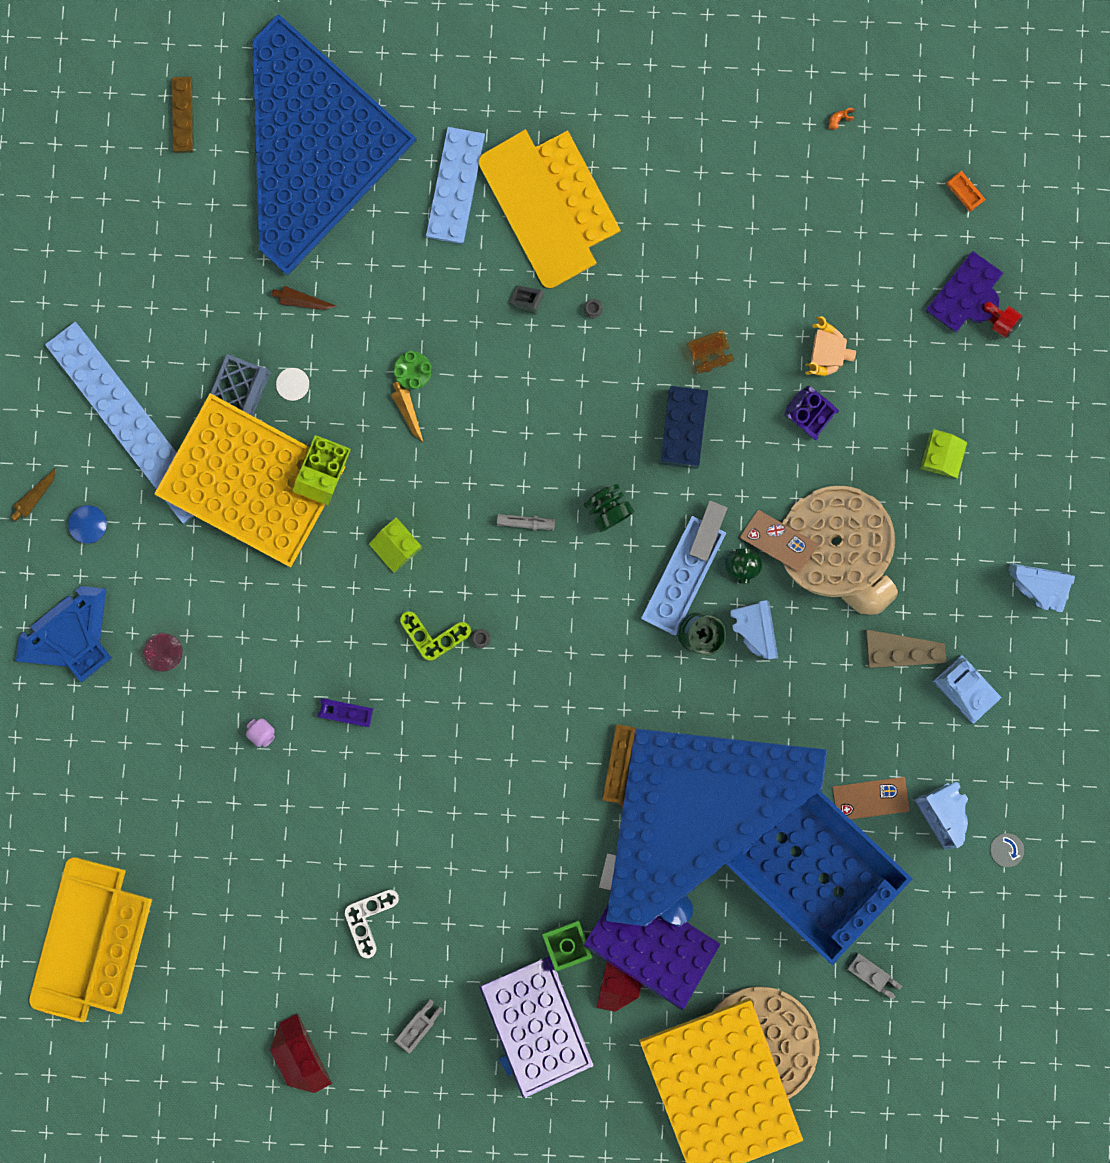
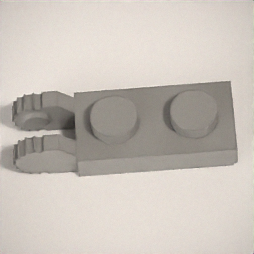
(872, 975)
(417, 1028)

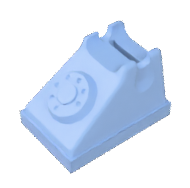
(1045, 586)
(756, 627)
(967, 689)
(945, 814)

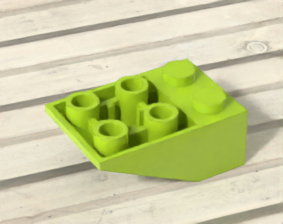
(321, 470)

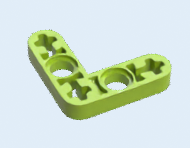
(428, 641)

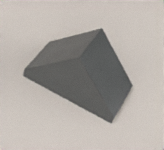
(527, 298)

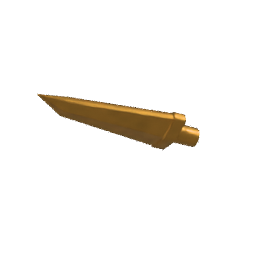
(405, 406)
(28, 502)

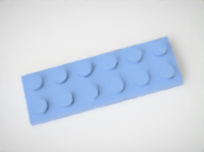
(455, 185)
(679, 582)

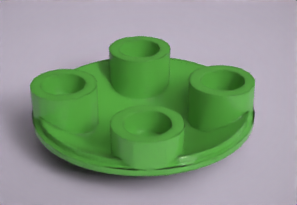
(412, 370)

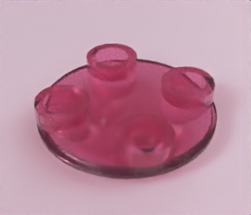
(163, 652)

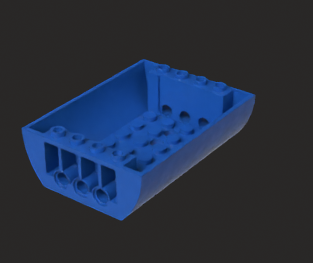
(830, 846)

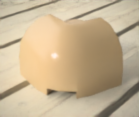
(874, 598)

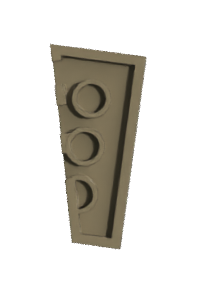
(898, 650)

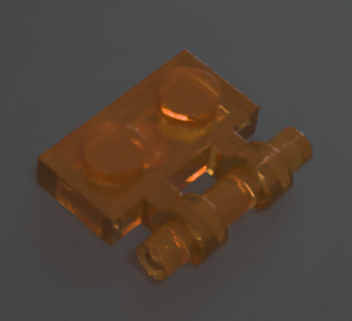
(707, 346)

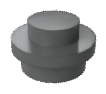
(593, 308)
(480, 638)

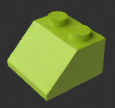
(943, 454)
(395, 545)

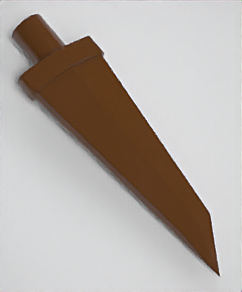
(296, 298)

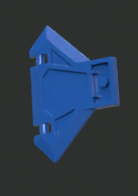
(69, 635)

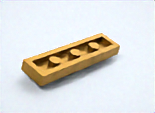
(182, 114)
(618, 764)

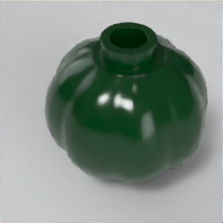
(743, 565)

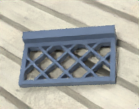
(254, 390)

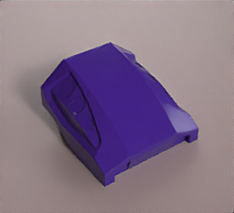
(810, 411)

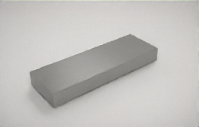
(708, 531)

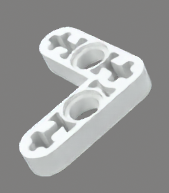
(363, 913)

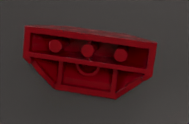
(617, 989)
(298, 1057)

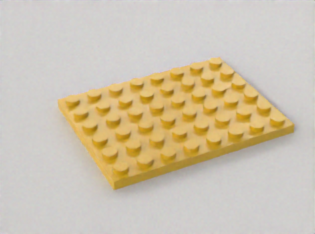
(242, 480)
(721, 1087)

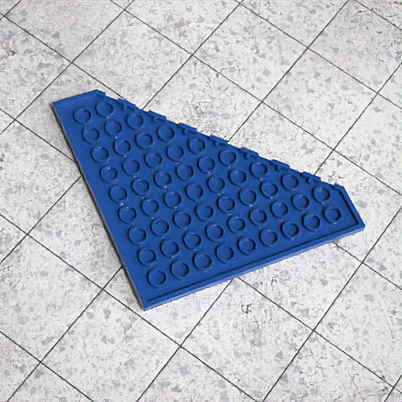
(315, 143)
(695, 809)

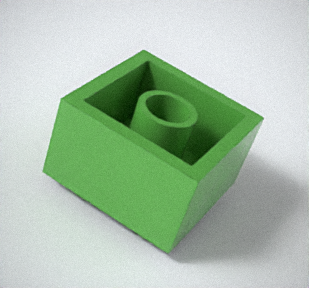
(566, 945)

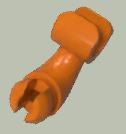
(836, 117)

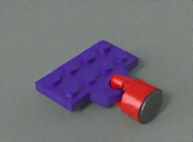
(972, 297)

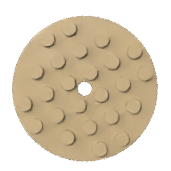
(864, 547)
(787, 1031)

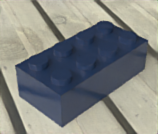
(684, 427)

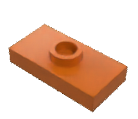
(965, 191)

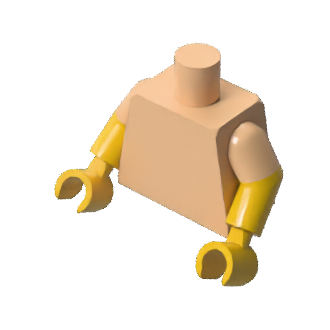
(828, 350)

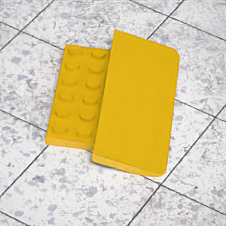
(549, 203)
(89, 943)

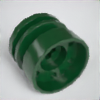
(608, 507)
(711, 636)

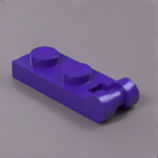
(346, 712)

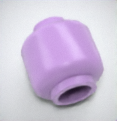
(260, 732)

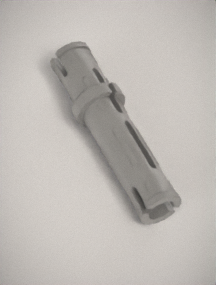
(526, 522)

